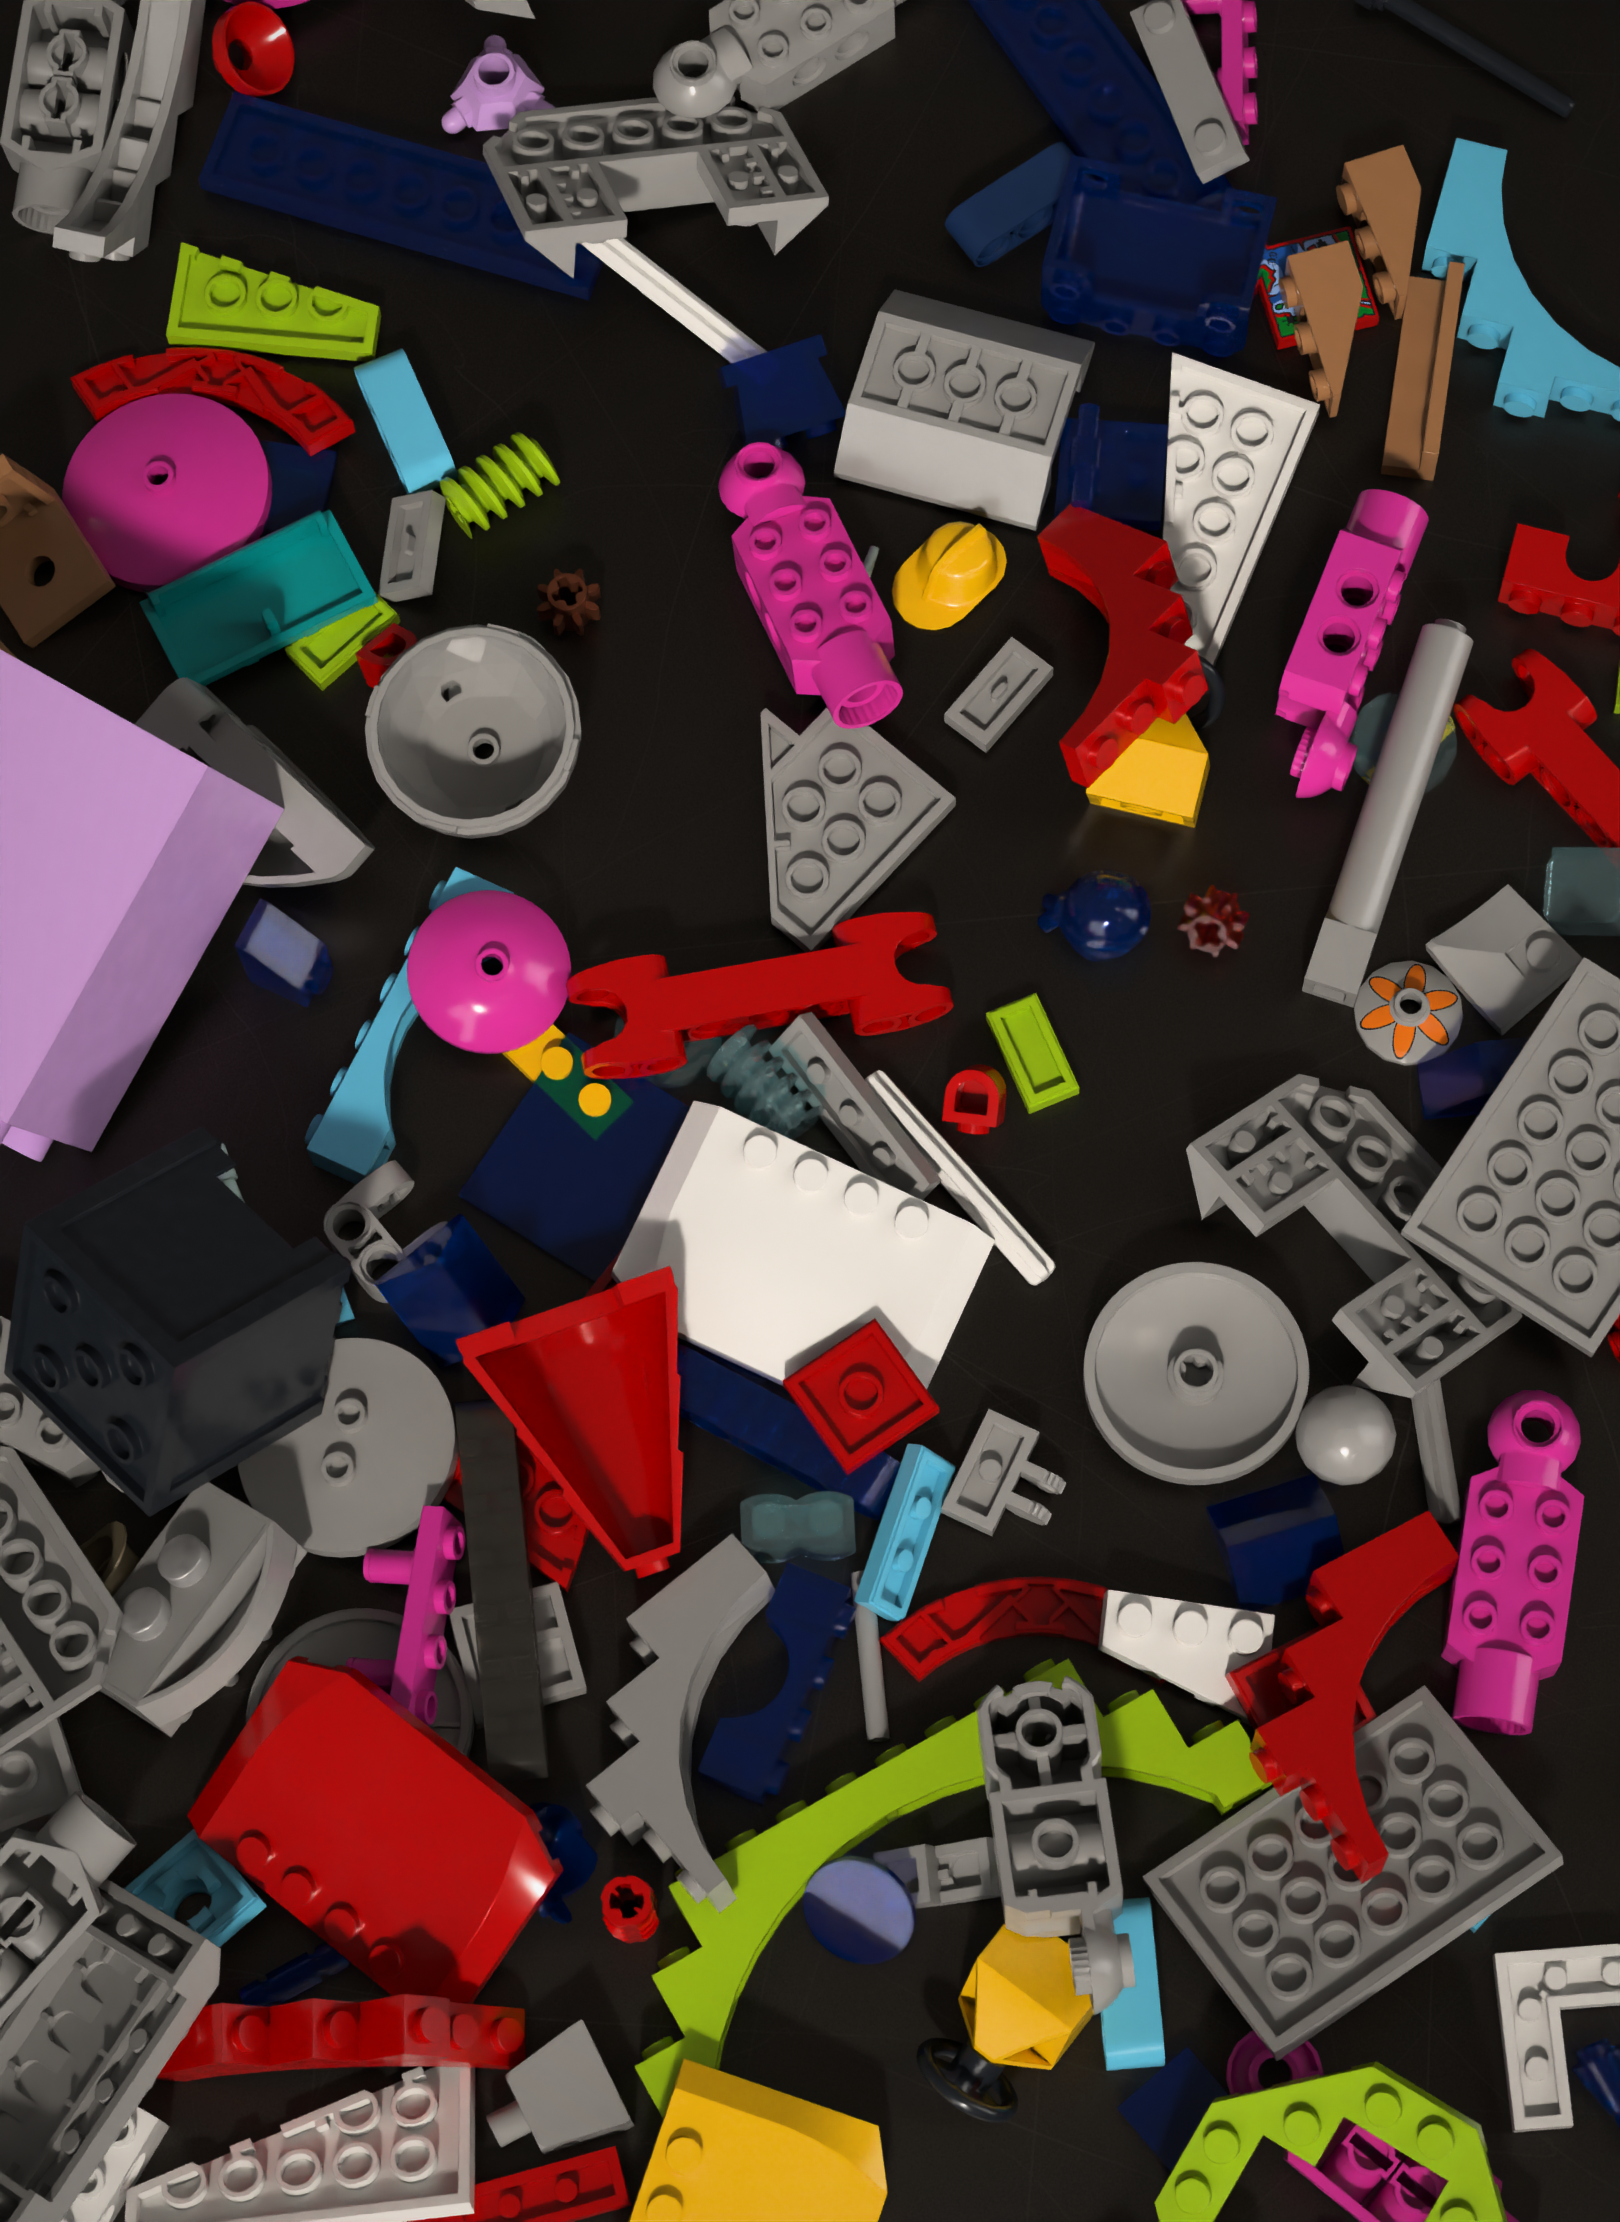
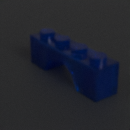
(750, 1749)

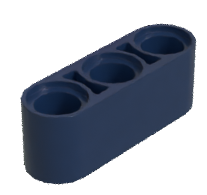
(1011, 207)

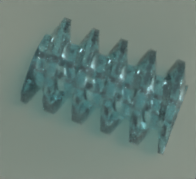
(758, 1087)

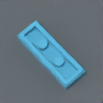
(905, 1533)

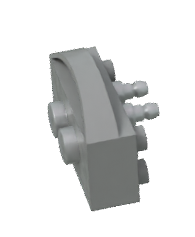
(198, 1606)

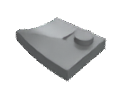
(1504, 958)
(557, 1652)

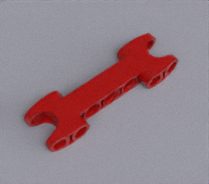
(1549, 744)
(679, 1009)

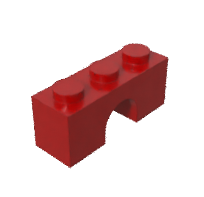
(1542, 582)

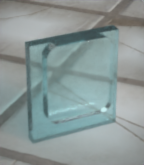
(1583, 891)

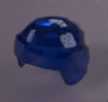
(1100, 914)
(564, 1841)

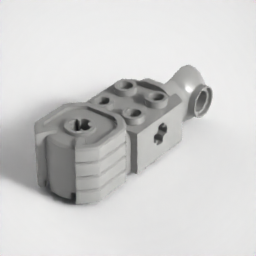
(1055, 1829)

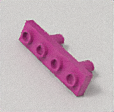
(1238, 59)
(429, 1599)

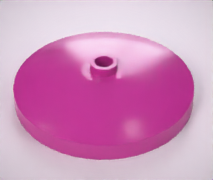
(167, 488)

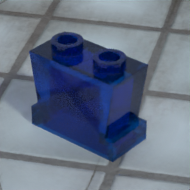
(783, 393)

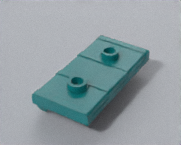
(258, 599)

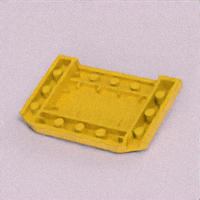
(758, 2157)

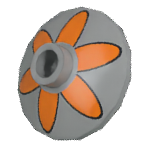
(1405, 1036)

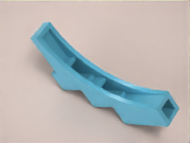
(1499, 307)

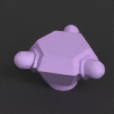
(493, 90)

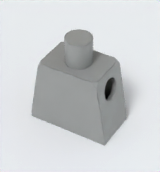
(561, 2096)

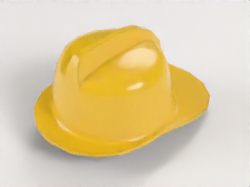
(948, 575)

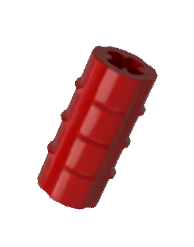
(624, 1890)

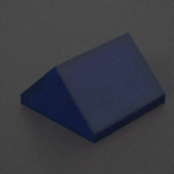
(450, 1290)
(1275, 1541)

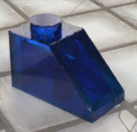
(283, 955)
(1466, 1077)

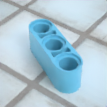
(405, 422)
(1134, 2021)

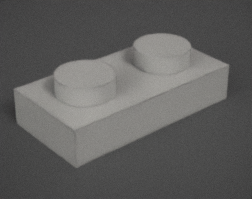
(412, 546)
(998, 694)

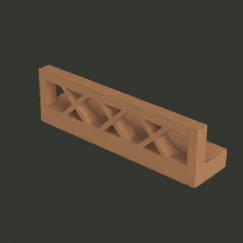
(1422, 375)

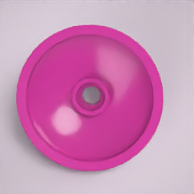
(482, 1009)

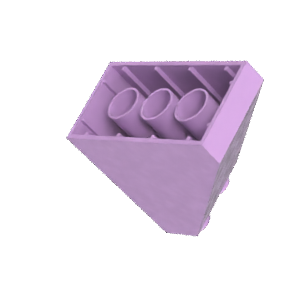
(107, 899)

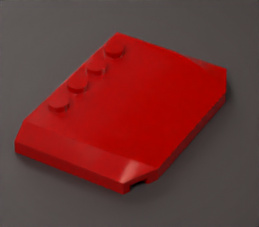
(376, 1833)

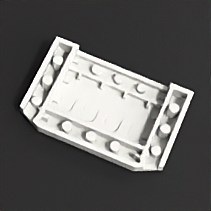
(797, 1250)

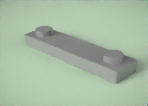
(1190, 88)
(852, 1108)

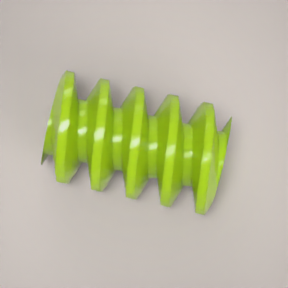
(497, 482)

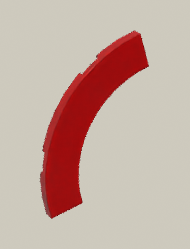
(225, 378)
(996, 1613)

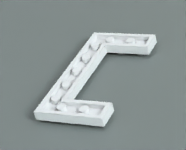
(1529, 1997)

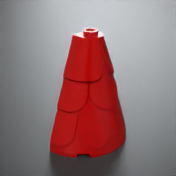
(599, 1409)

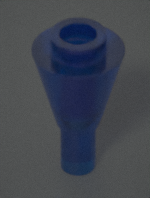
(1601, 2074)

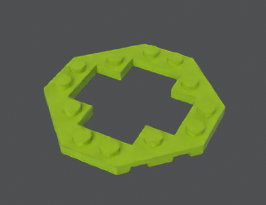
(1303, 2120)

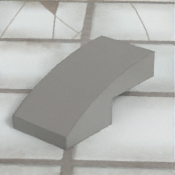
(946, 1872)

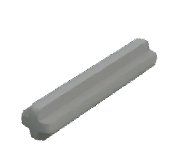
(1436, 1455)

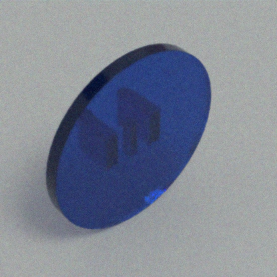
(859, 1910)

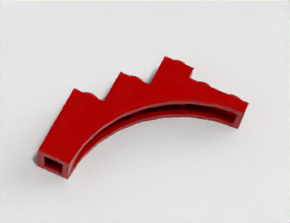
(1147, 663)
(1314, 1742)
(348, 2034)

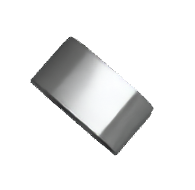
(366, 1204)

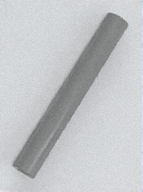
(870, 1668)

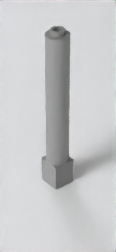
(1388, 813)

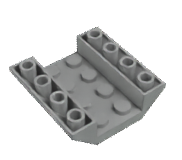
(960, 408)

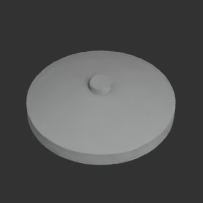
(1195, 1373)

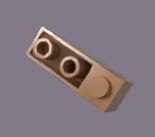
(1384, 203)
(1326, 300)

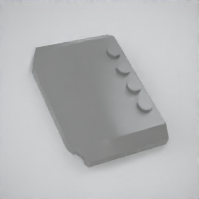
(92, 2048)

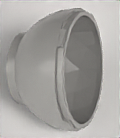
(509, 699)

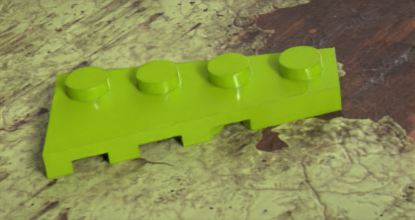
(246, 310)

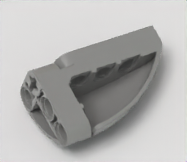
(312, 837)

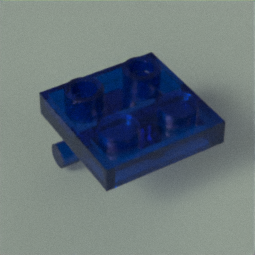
(1112, 468)

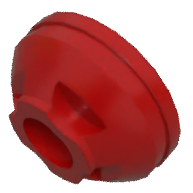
(264, 45)

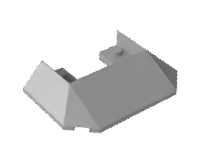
(585, 165)
(1362, 1184)
(53, 1611)

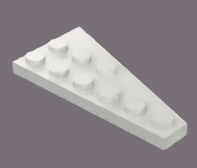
(1225, 481)
(355, 2160)

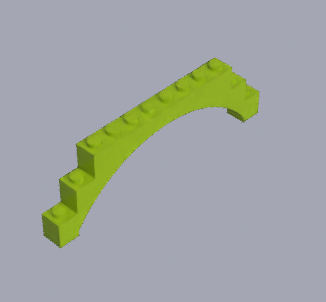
(775, 1866)

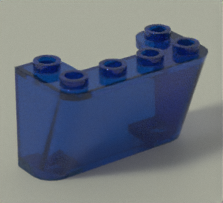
(1154, 262)

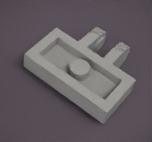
(992, 1472)

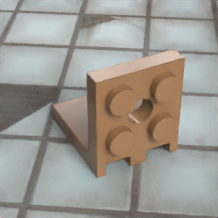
(39, 530)

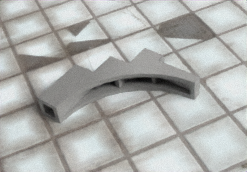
(159, 85)
(681, 1642)

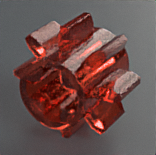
(1213, 921)

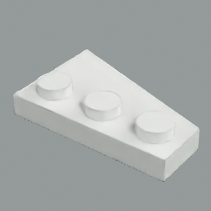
(1185, 1642)

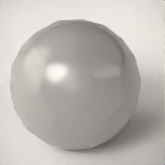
(1345, 1435)

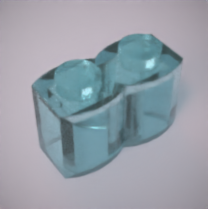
(814, 1526)

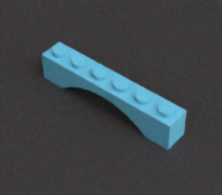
(357, 1125)

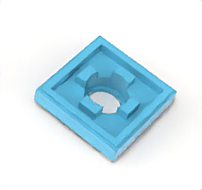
(193, 1869)

